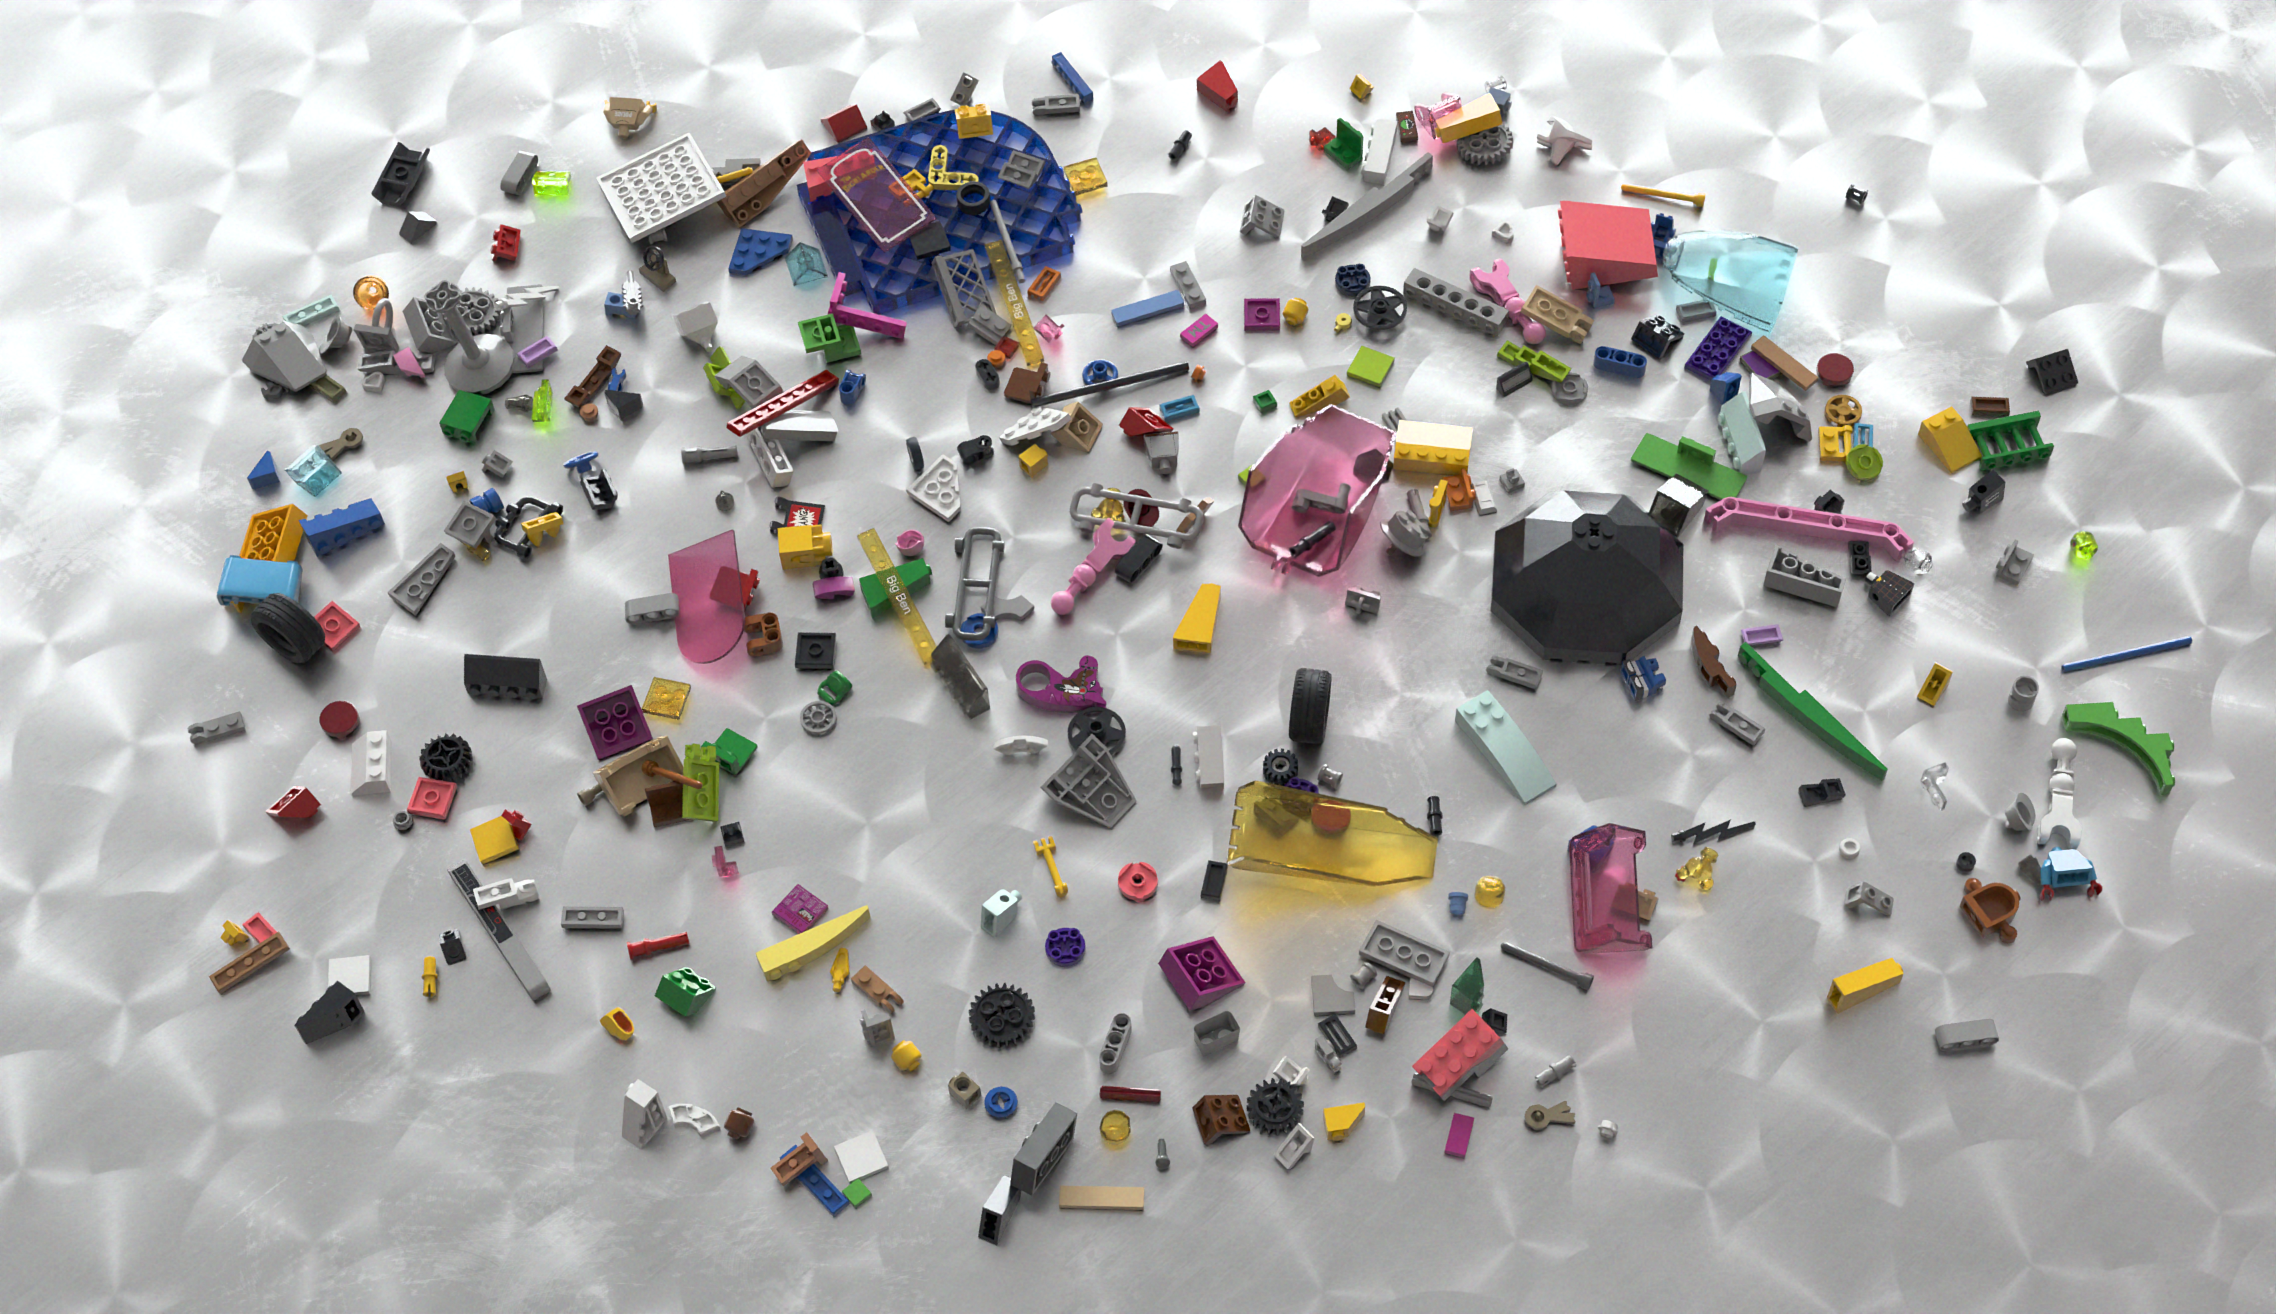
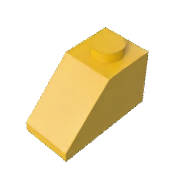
(1342, 1120)

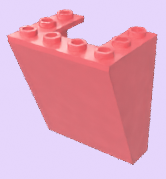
(1606, 241)

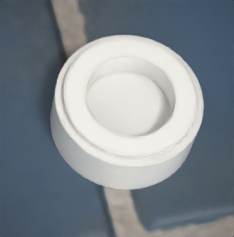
(1849, 848)

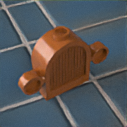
(1991, 908)

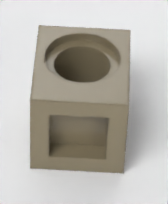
(967, 1097)

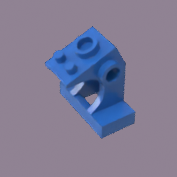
(1663, 229)

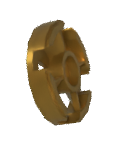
(1842, 410)

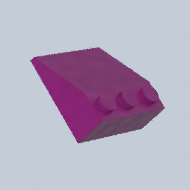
(614, 722)
(1200, 972)

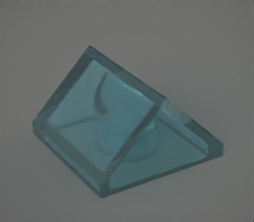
(805, 264)

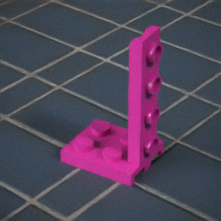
(860, 318)

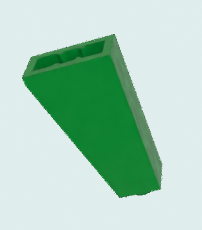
(914, 576)

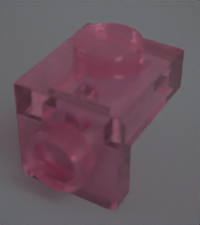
(1048, 328)
(724, 868)

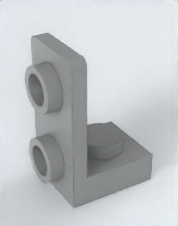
(1866, 893)

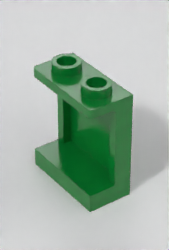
(465, 415)

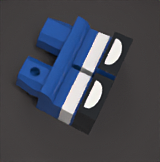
(1640, 677)

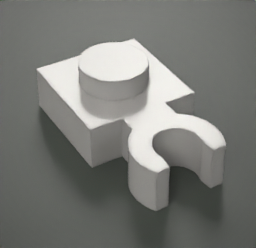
(1326, 1051)

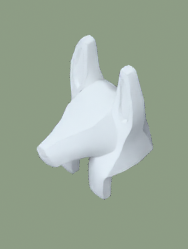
(1562, 139)

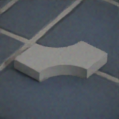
(1017, 608)

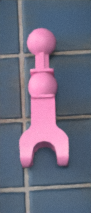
(1506, 296)
(1085, 574)

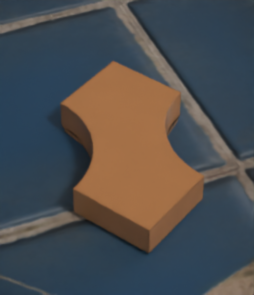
(1190, 519)

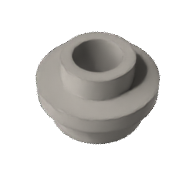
(402, 815)

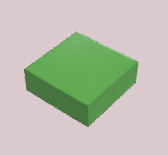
(856, 1193)

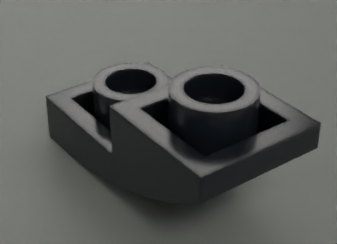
(1859, 557)

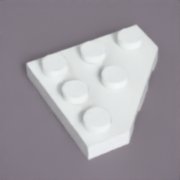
(1034, 424)
(938, 488)

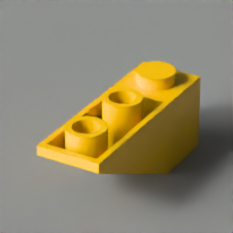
(1328, 392)

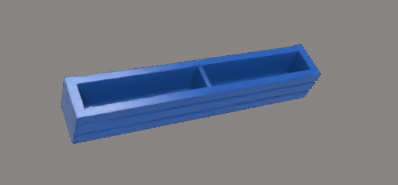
(1072, 77)

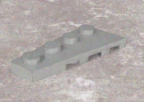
(421, 580)

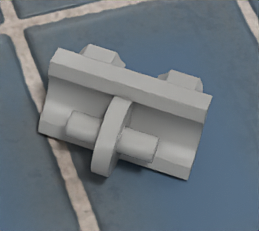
(964, 89)
(1363, 600)

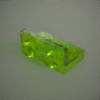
(551, 182)
(542, 402)

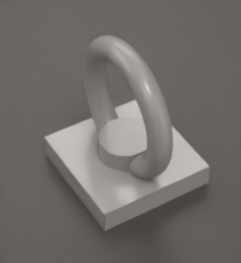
(376, 336)

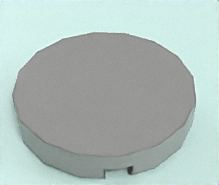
(1571, 390)

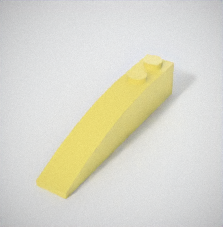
(809, 945)

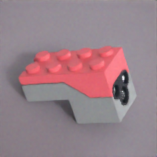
(1464, 1050)

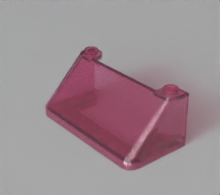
(1607, 890)

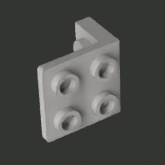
(1263, 215)

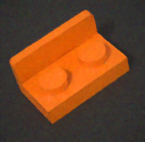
(1459, 491)

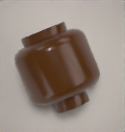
(739, 1123)

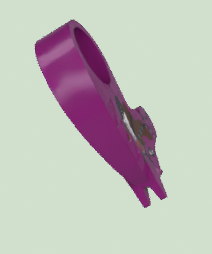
(1063, 693)

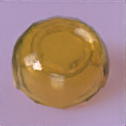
(1489, 891)
(1115, 1127)

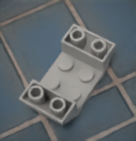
(749, 381)

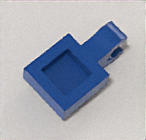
(617, 381)

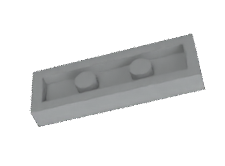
(1188, 284)
(592, 917)

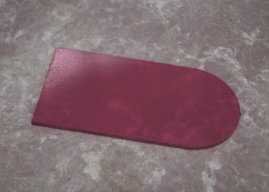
(709, 598)

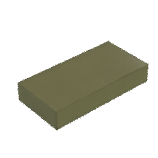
(328, 388)

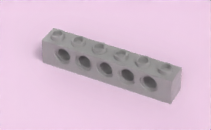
(1455, 301)

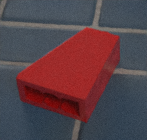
(1218, 86)

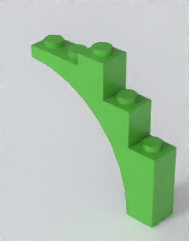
(2129, 732)

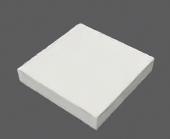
(351, 972)
(861, 1157)

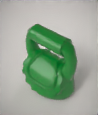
(838, 684)

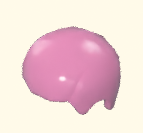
(910, 542)

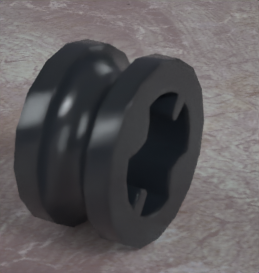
(1966, 856)

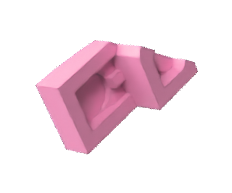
(408, 363)

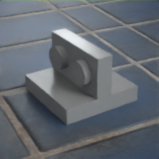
(471, 525)

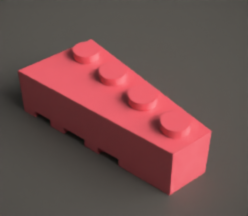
(815, 182)

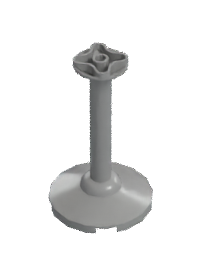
(477, 361)

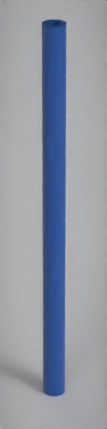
(2126, 654)

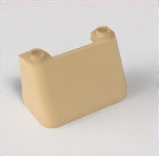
(624, 780)

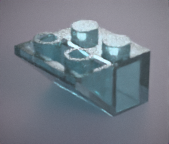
(313, 470)

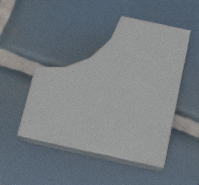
(1329, 998)

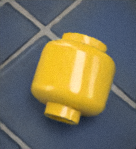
(1295, 311)
(906, 1056)

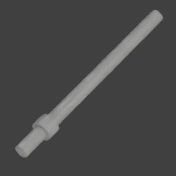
(1016, 265)

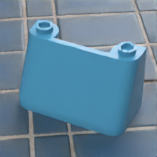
(255, 579)

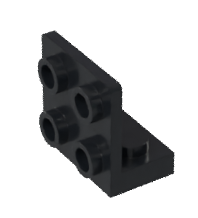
(1656, 334)
(2054, 370)

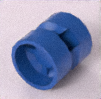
(489, 501)

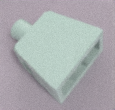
(999, 911)

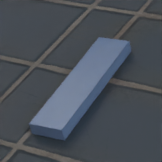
(1147, 308)

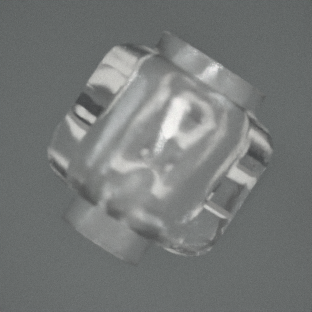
(1918, 560)

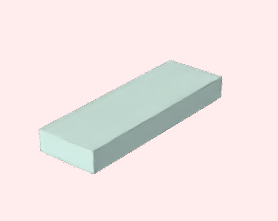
(312, 311)

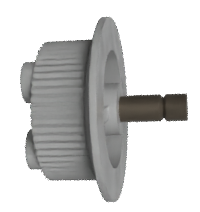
(1405, 533)

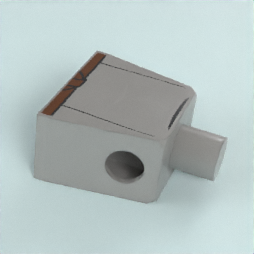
(1162, 450)

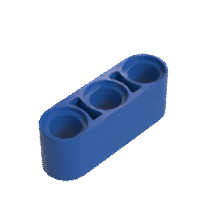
(1620, 362)

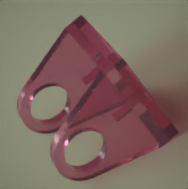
(1437, 111)

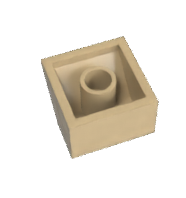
(1080, 430)

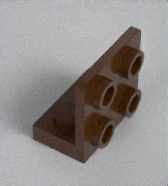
(666, 803)
(1220, 1116)

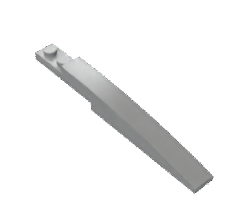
(1368, 207)

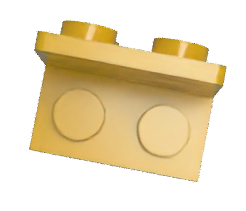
(974, 121)

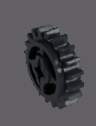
(1271, 1122)

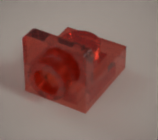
(1320, 138)

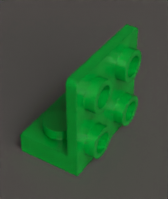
(1347, 146)
(732, 750)

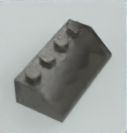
(960, 678)

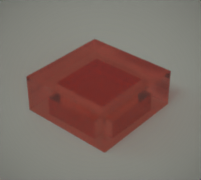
(1007, 346)

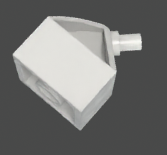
(697, 324)

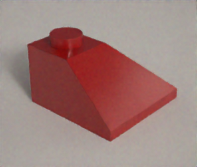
(1143, 421)
(295, 803)

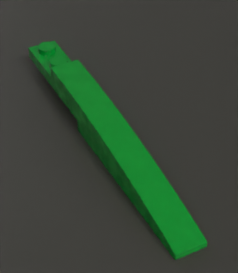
(1810, 713)

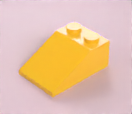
(1949, 439)

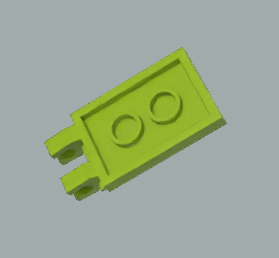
(701, 766)

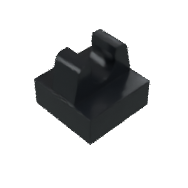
(882, 121)
(732, 834)

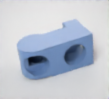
(614, 304)

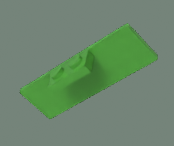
(1690, 461)

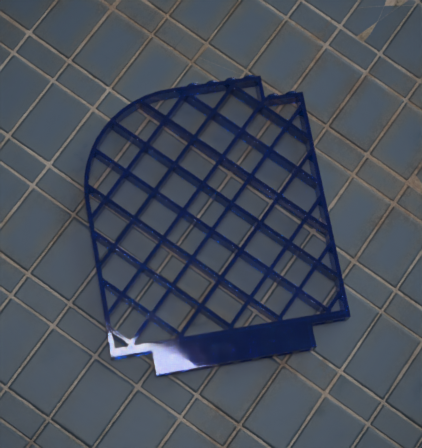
(836, 237)

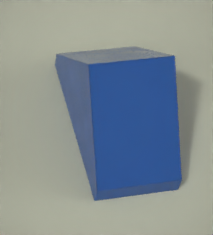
(264, 472)

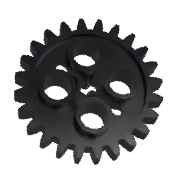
(994, 1000)

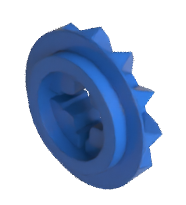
(1005, 1094)

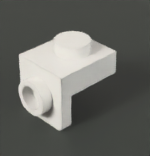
(1440, 219)
(1290, 1071)

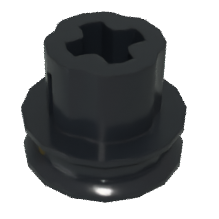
(830, 568)

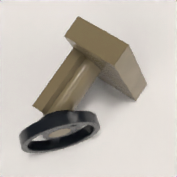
(657, 269)

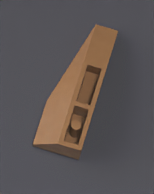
(760, 188)

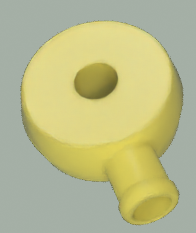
(1342, 321)

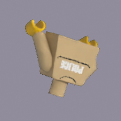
(627, 113)

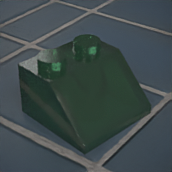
(1468, 989)

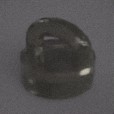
(724, 501)

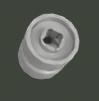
(2023, 693)

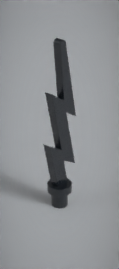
(1701, 835)

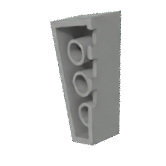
(1803, 578)

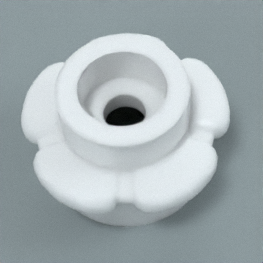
(1608, 1129)

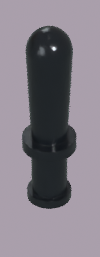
(1176, 769)

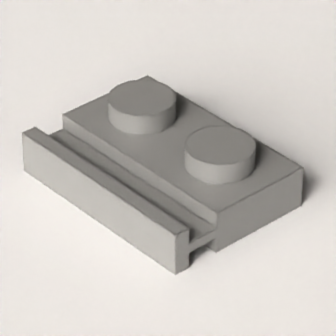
(989, 325)

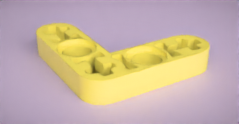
(943, 176)

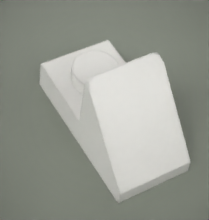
(1294, 1146)

